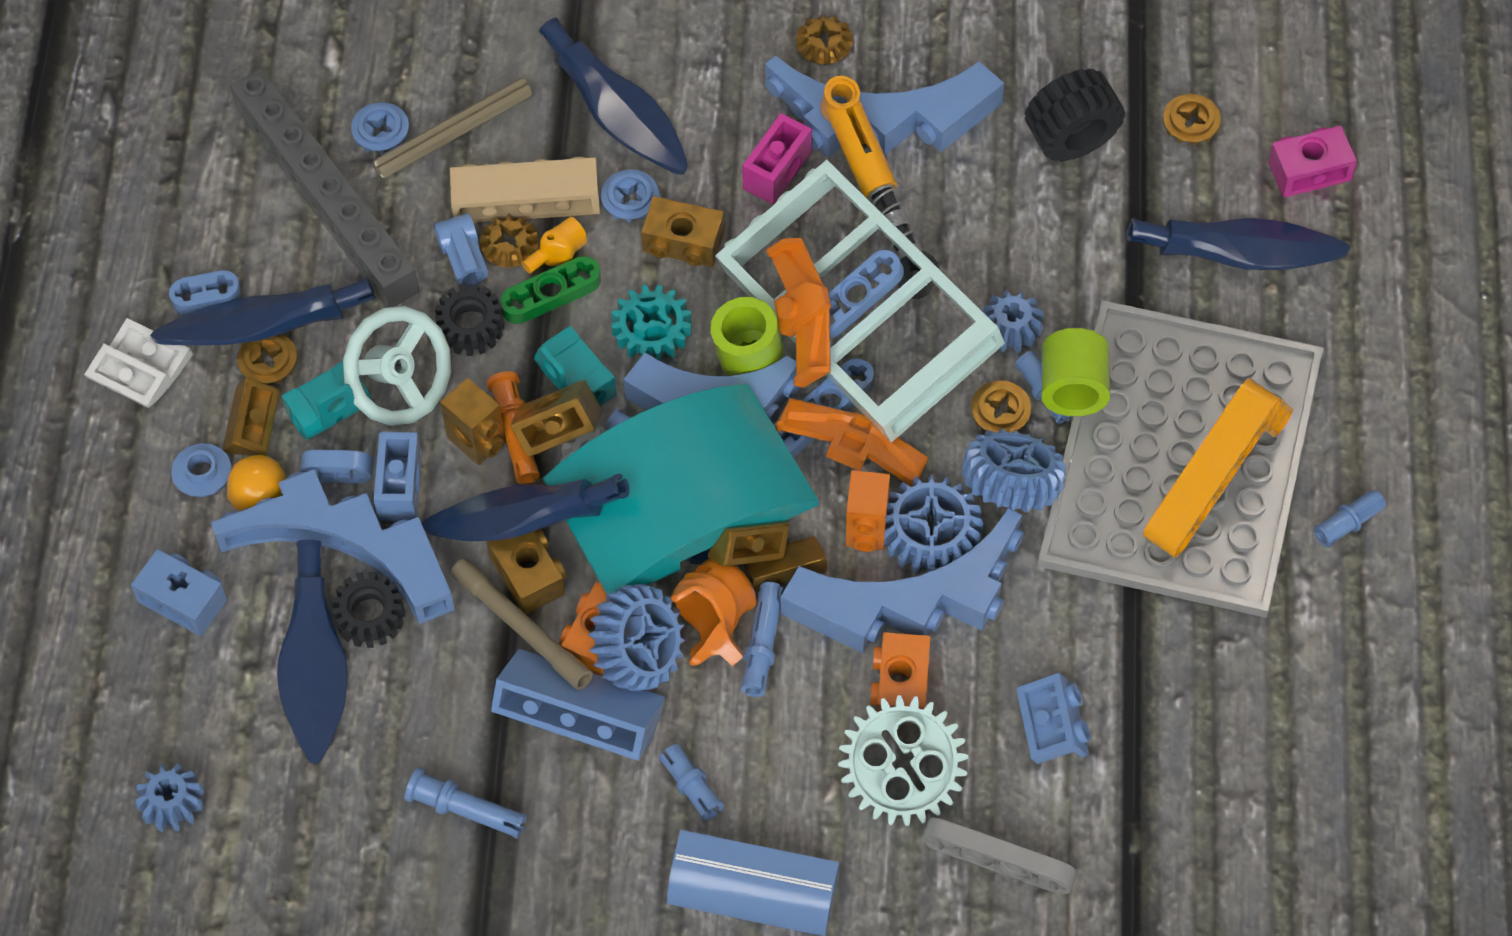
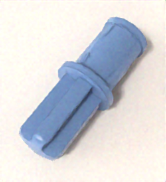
(1349, 518)

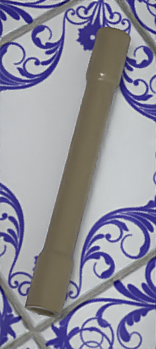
(561, 660)

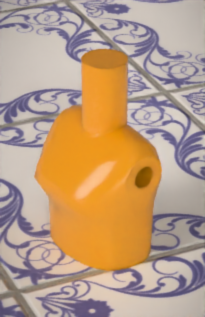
(557, 245)

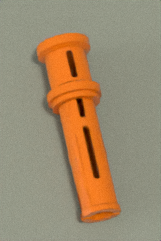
(506, 394)

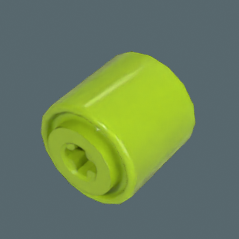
(746, 336)
(1075, 372)

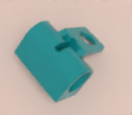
(569, 360)
(321, 402)

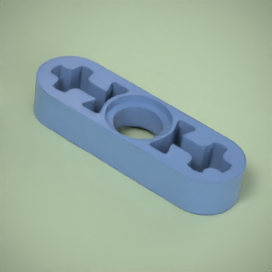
(857, 277)

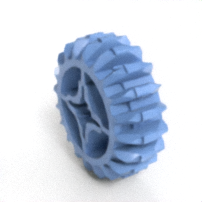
(1014, 470)
(902, 527)
(637, 637)

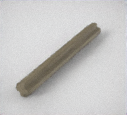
(452, 128)

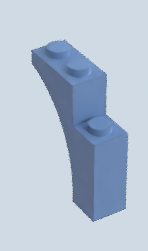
(655, 383)

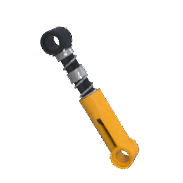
(869, 163)

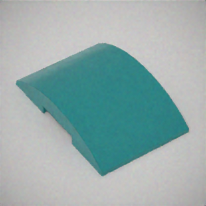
(690, 476)

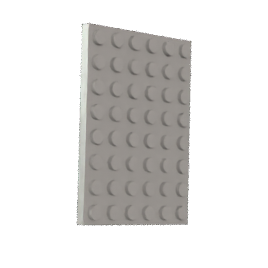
(1121, 462)

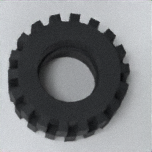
(1074, 115)

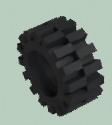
(466, 301)
(373, 629)

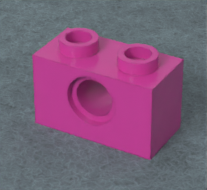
(777, 158)
(1297, 174)

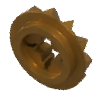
(811, 45)
(1185, 106)
(503, 253)
(277, 347)
(994, 395)

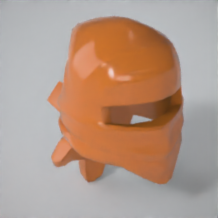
(713, 603)

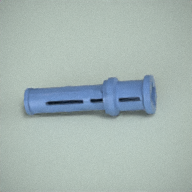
(448, 798)

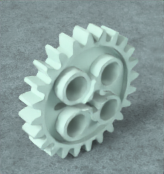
(872, 780)

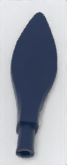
(618, 103)
(1241, 242)
(262, 316)
(523, 509)
(311, 660)

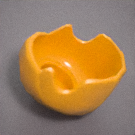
(254, 480)

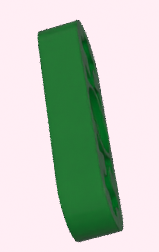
(556, 275)

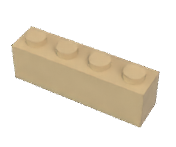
(526, 189)

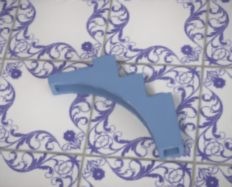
(935, 112)
(350, 527)
(915, 605)

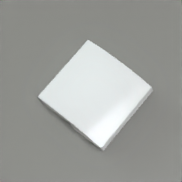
(137, 364)

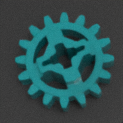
(651, 323)

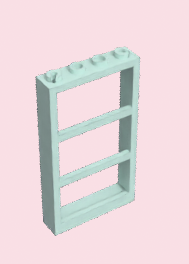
(933, 379)

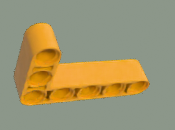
(1215, 464)

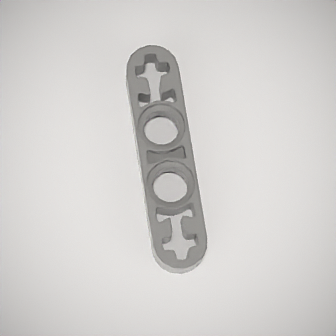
(999, 856)

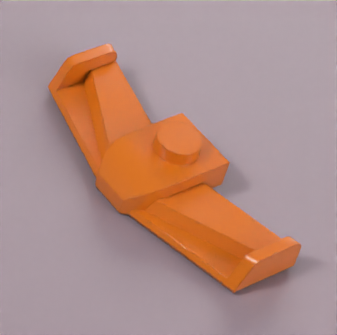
(803, 309)
(852, 439)

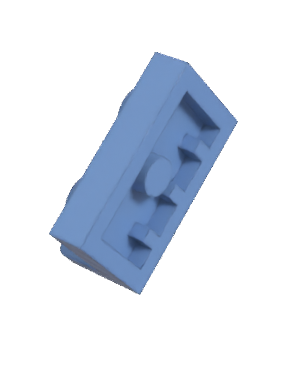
(1053, 718)

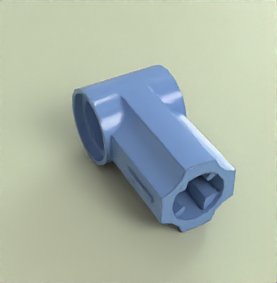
(459, 241)

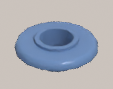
(204, 484)

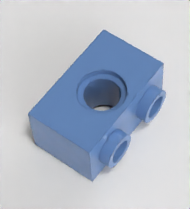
(397, 476)

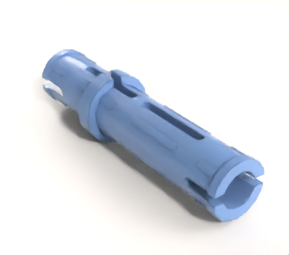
(760, 653)

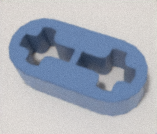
(204, 291)
(338, 465)

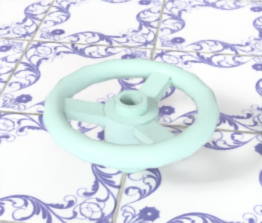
(396, 365)

